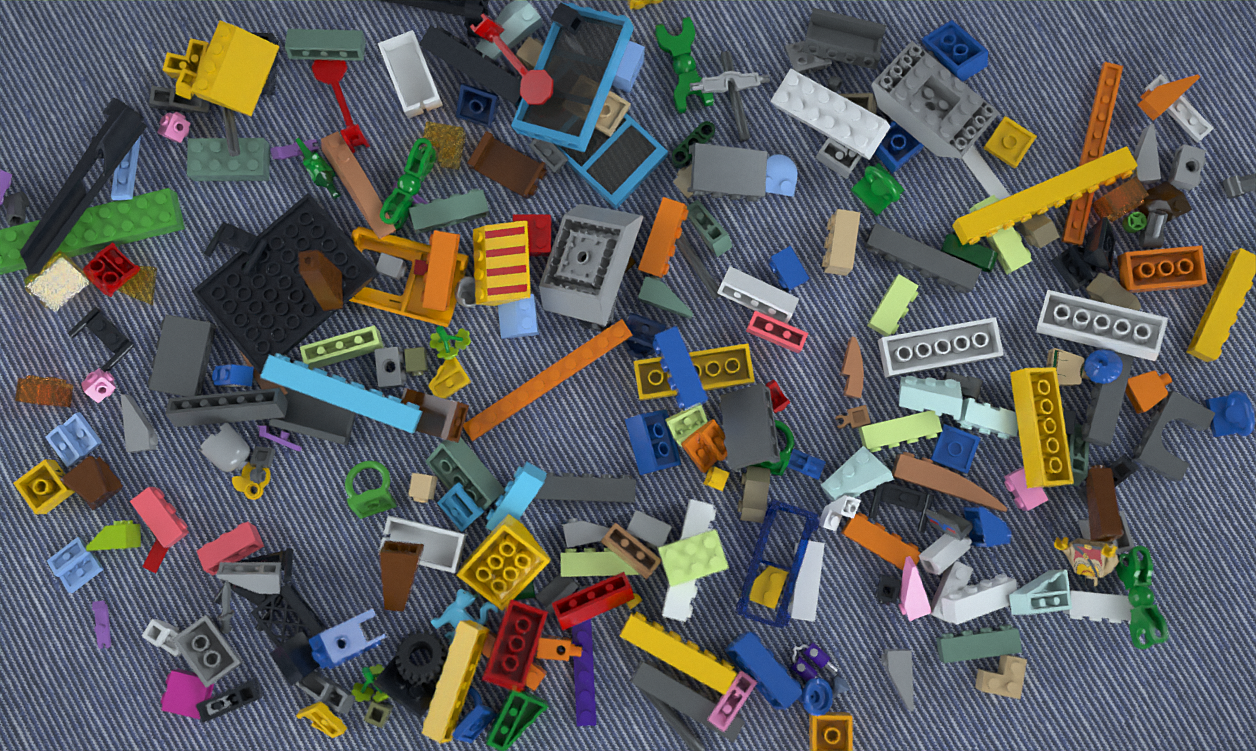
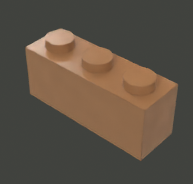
(631, 551)

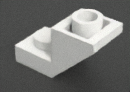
(833, 512)

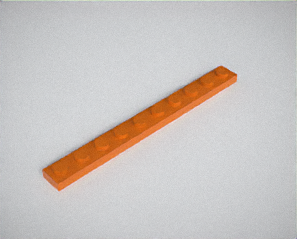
(1093, 148)
(547, 380)

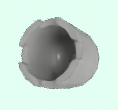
(226, 449)

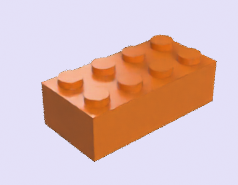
(1162, 269)

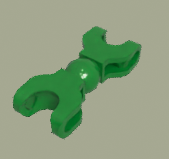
(683, 63)
(409, 184)
(1144, 615)

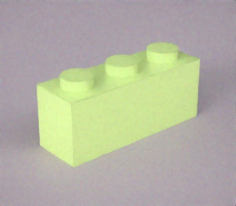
(893, 306)

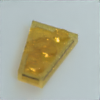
(141, 285)

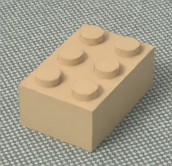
(841, 242)

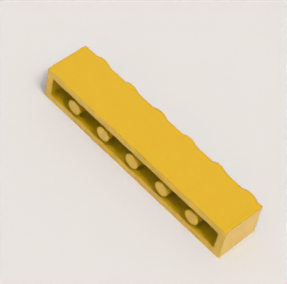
(1223, 306)
(455, 681)

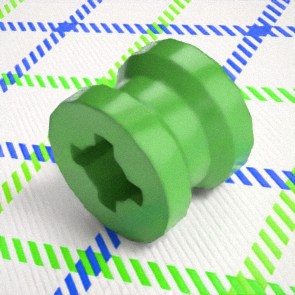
(1139, 222)

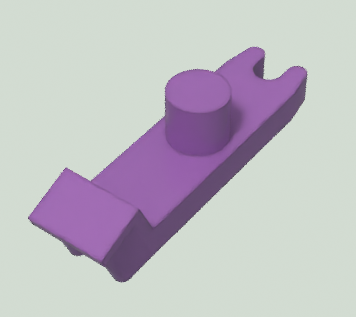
(292, 150)
(282, 439)
(102, 623)

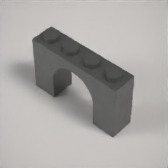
(1151, 450)

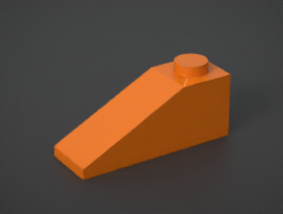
(1163, 96)

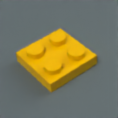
(1009, 142)

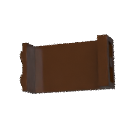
(507, 166)
(439, 415)

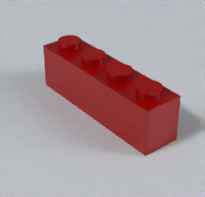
(593, 601)

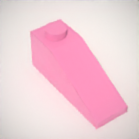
(911, 593)
(732, 701)

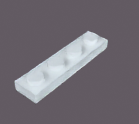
(1185, 114)

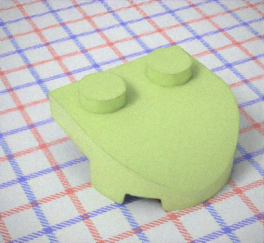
(685, 423)

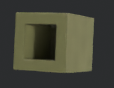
(416, 361)
(378, 713)

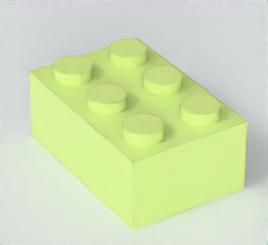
(693, 557)

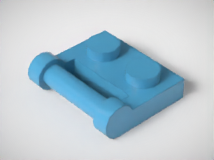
(456, 510)

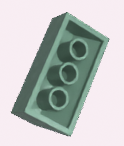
(458, 463)

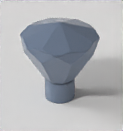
(839, 686)

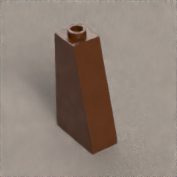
(322, 279)
(1102, 505)
(398, 571)

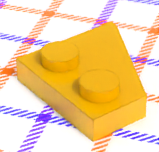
(449, 379)
(768, 586)
(323, 719)

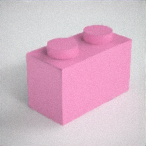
(1025, 497)

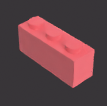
(777, 332)
(160, 516)
(230, 547)

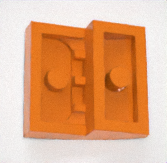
(706, 446)

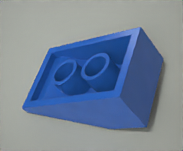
(957, 50)

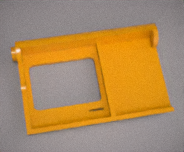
(410, 302)

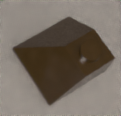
(1167, 199)

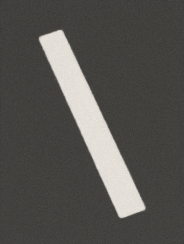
(984, 173)

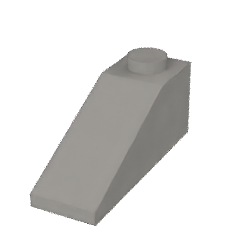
(1147, 157)
(137, 429)
(583, 532)
(255, 576)
(899, 669)

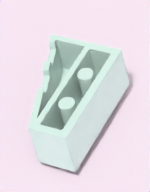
(931, 395)
(988, 419)
(856, 476)
(1044, 594)

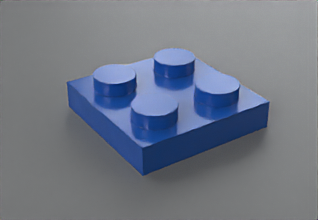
(955, 449)

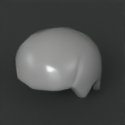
(465, 292)

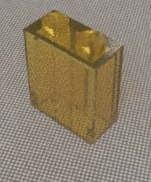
(57, 282)

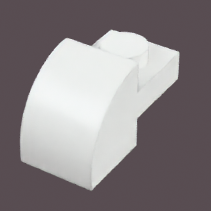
(161, 635)

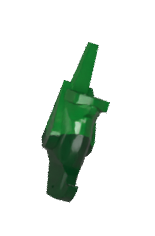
(319, 170)

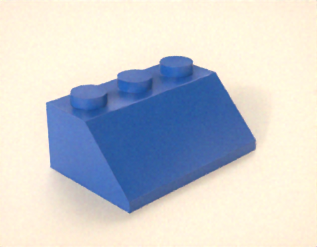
(652, 442)
(987, 528)

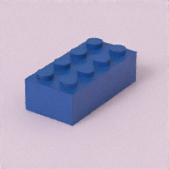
(680, 368)
(761, 666)

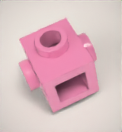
(174, 127)
(99, 385)

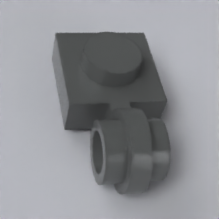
(261, 458)

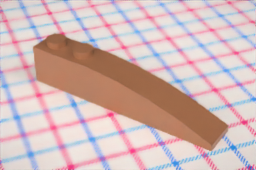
(356, 182)
(939, 479)

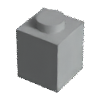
(391, 266)

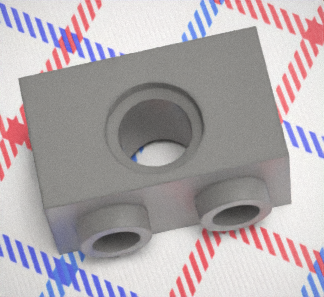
(1179, 175)
(383, 358)

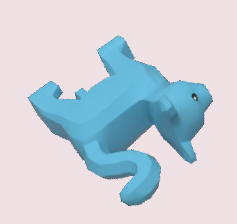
(456, 612)

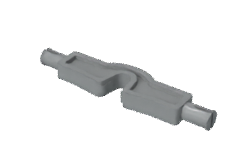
(720, 83)

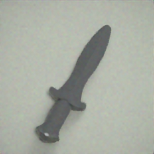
(226, 613)

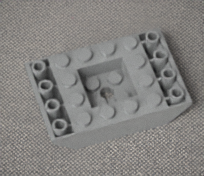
(920, 81)
(588, 287)

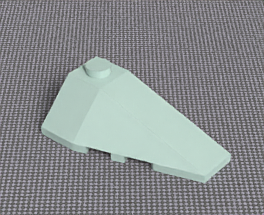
(519, 21)

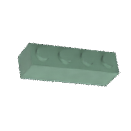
(325, 44)
(449, 211)
(979, 644)

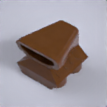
(93, 481)

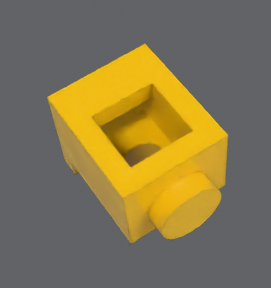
(185, 83)
(716, 478)

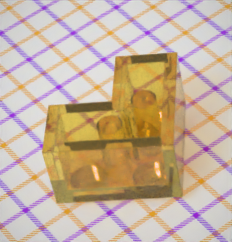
(449, 140)

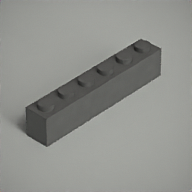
(922, 258)
(226, 407)
(1105, 407)
(588, 488)
(682, 697)

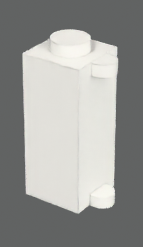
(944, 553)

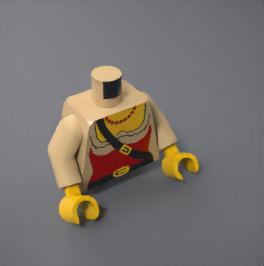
(1089, 557)

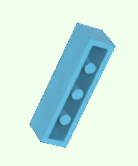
(518, 494)

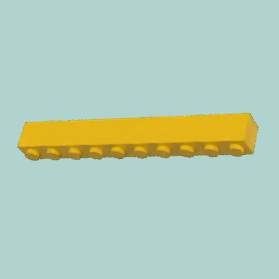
(1044, 195)

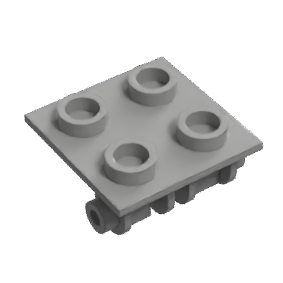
(804, 61)

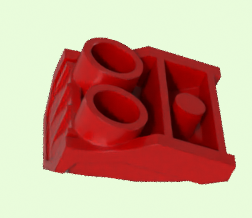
(110, 270)

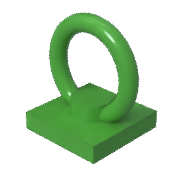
(372, 500)

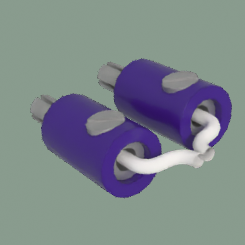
(817, 655)

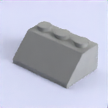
(207, 651)

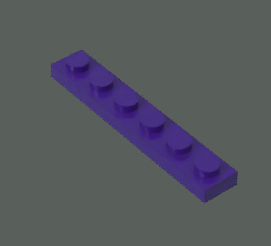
(584, 675)

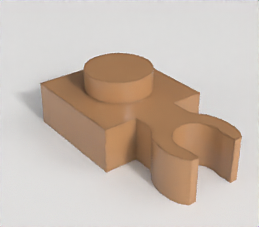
(856, 417)

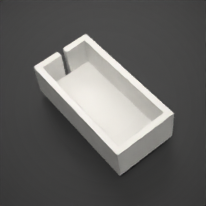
(410, 74)
(441, 546)

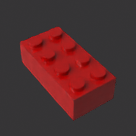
(515, 646)

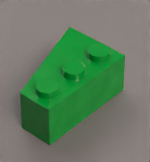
(513, 718)

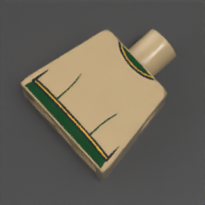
(1068, 367)

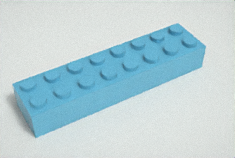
(342, 394)

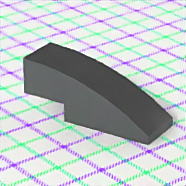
(167, 99)
(327, 692)

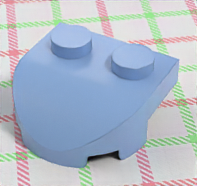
(781, 175)

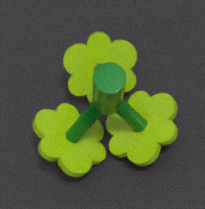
(441, 341)
(363, 692)

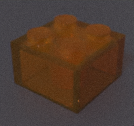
(1120, 200)
(44, 391)

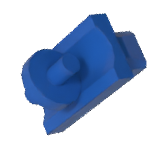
(806, 464)

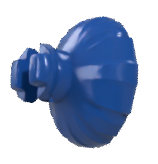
(1107, 370)
(816, 696)

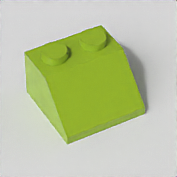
(117, 536)

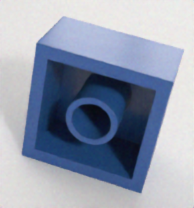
(897, 147)

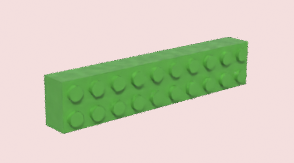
(101, 225)

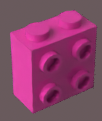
(184, 693)

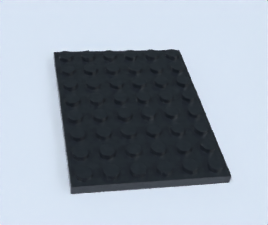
(273, 304)

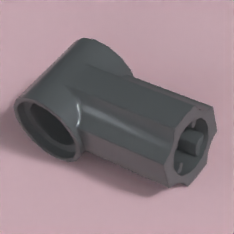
(1238, 185)
(15, 208)
(1153, 233)
(969, 385)

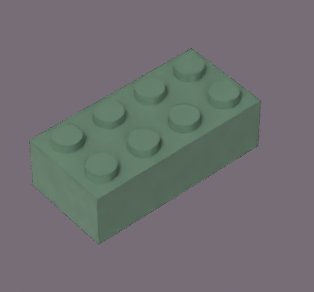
(211, 161)

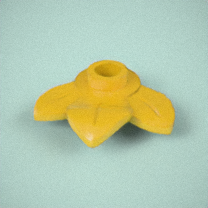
(244, 484)

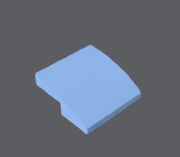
(73, 439)
(75, 565)

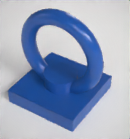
(1232, 414)
(475, 720)

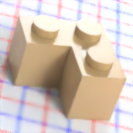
(1007, 680)

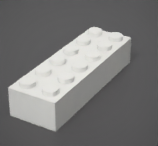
(830, 114)
(1102, 325)
(940, 347)
(678, 597)

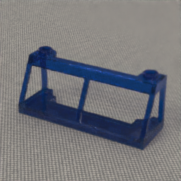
(812, 523)

